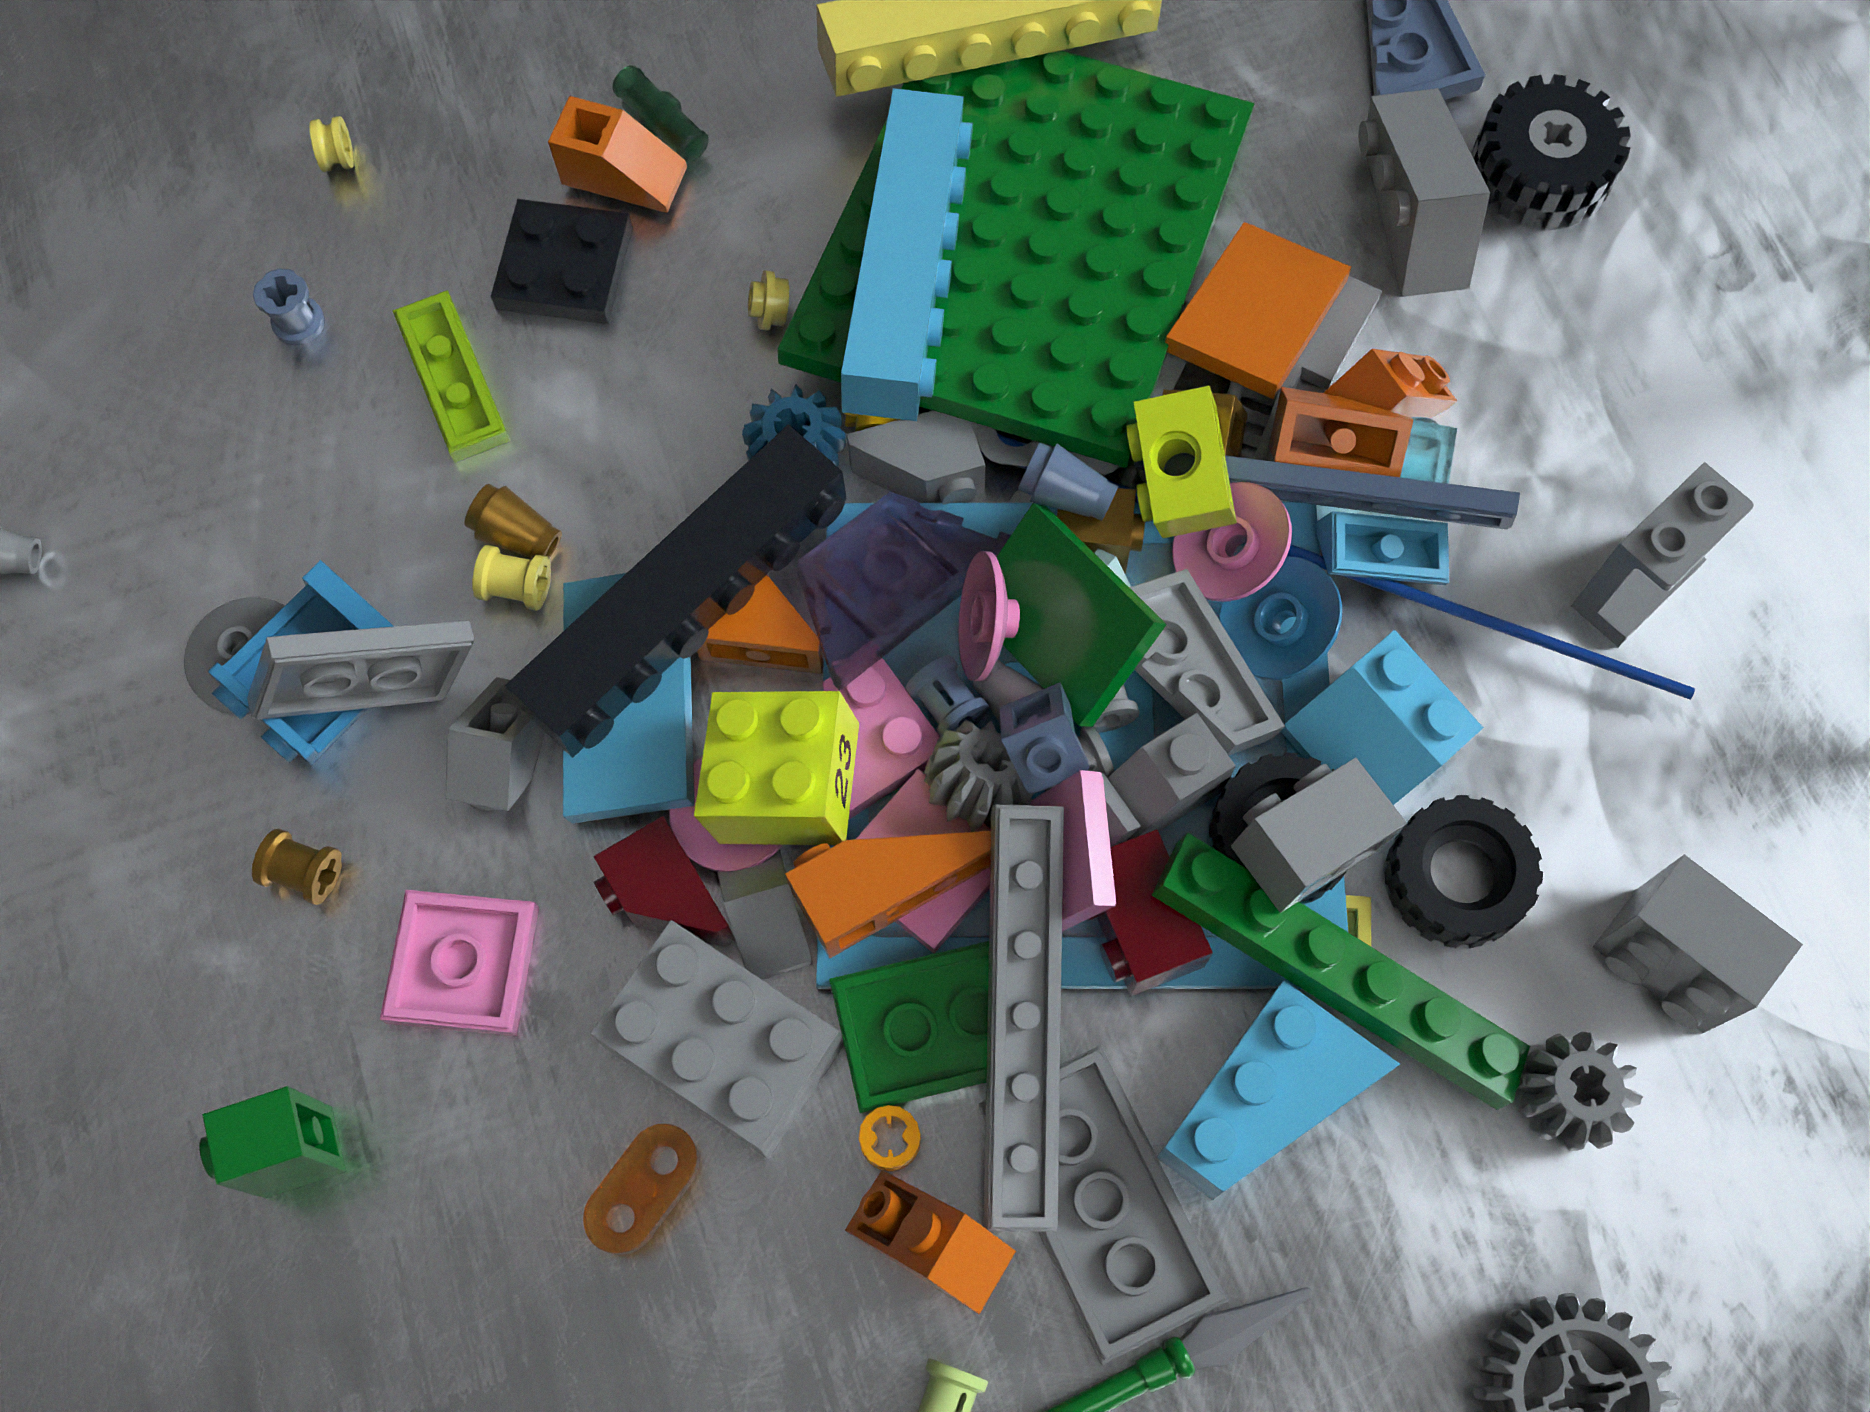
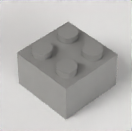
(1696, 946)

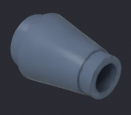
(1066, 483)

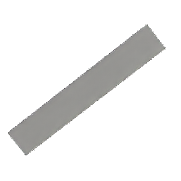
(1024, 1019)

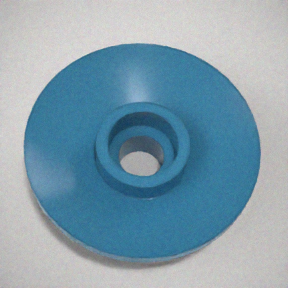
(1255, 621)

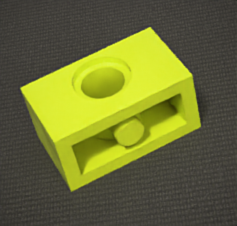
(1172, 426)

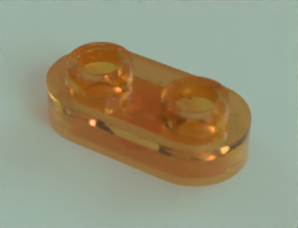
(639, 1186)

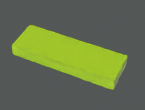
(451, 376)

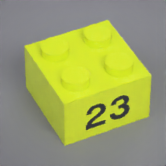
(777, 768)

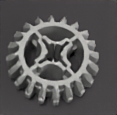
(1560, 1364)

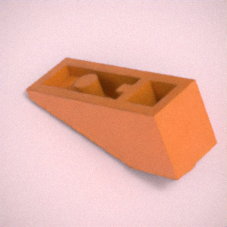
(876, 881)

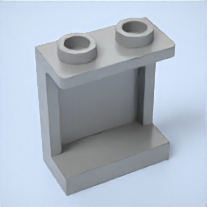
(1661, 554)

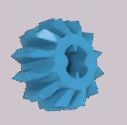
(807, 416)

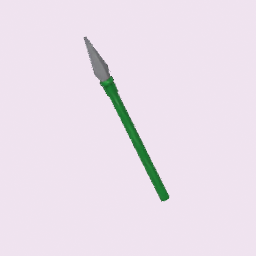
(1208, 1343)

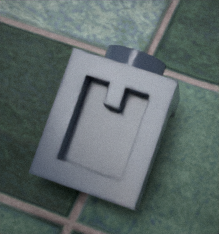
(1042, 738)

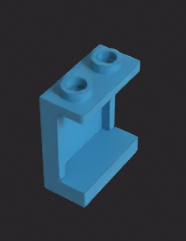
(321, 606)

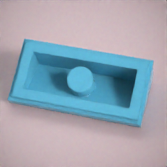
(1384, 547)

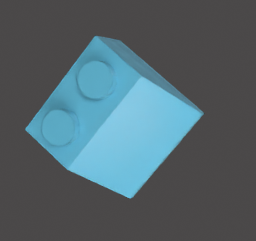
(1386, 715)

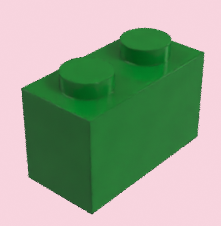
(271, 1143)

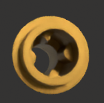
(510, 523)

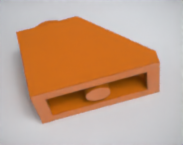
(1338, 434)
(765, 635)

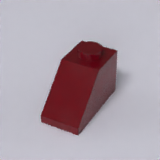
(658, 884)

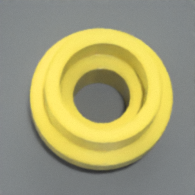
(769, 300)

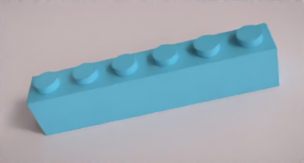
(902, 257)

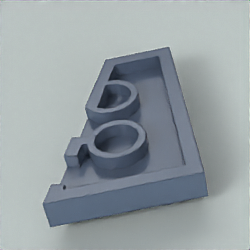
(1420, 48)

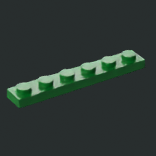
(1344, 973)

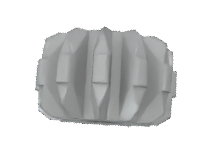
(972, 774)
(1602, 1090)

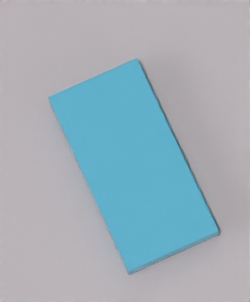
(648, 752)

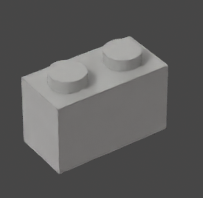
(1316, 832)

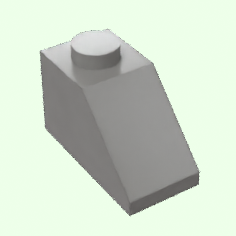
(921, 459)
(492, 751)
(1172, 775)

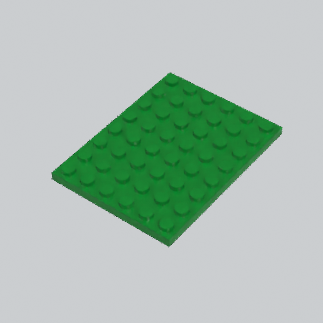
(1068, 251)

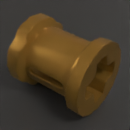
(296, 866)

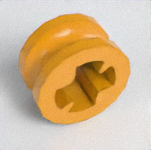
(869, 1140)

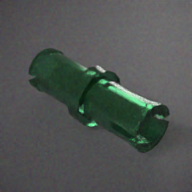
(660, 113)

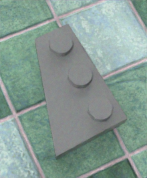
(1200, 667)

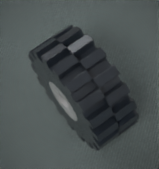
(1557, 178)

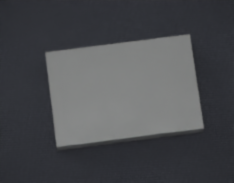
(358, 668)

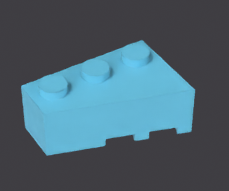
(1272, 1089)

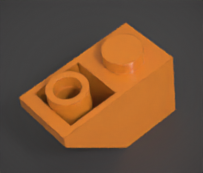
(614, 156)
(1397, 383)
(931, 1240)

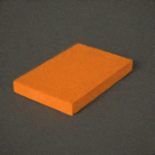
(1257, 309)

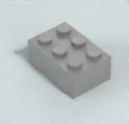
(719, 1038)

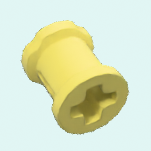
(511, 577)

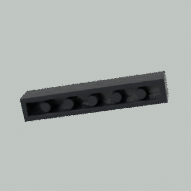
(679, 592)

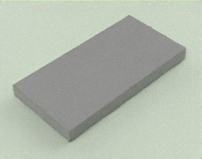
(1119, 1224)

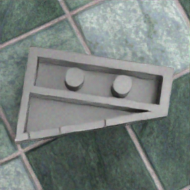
(1425, 190)

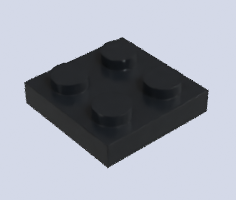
(562, 261)

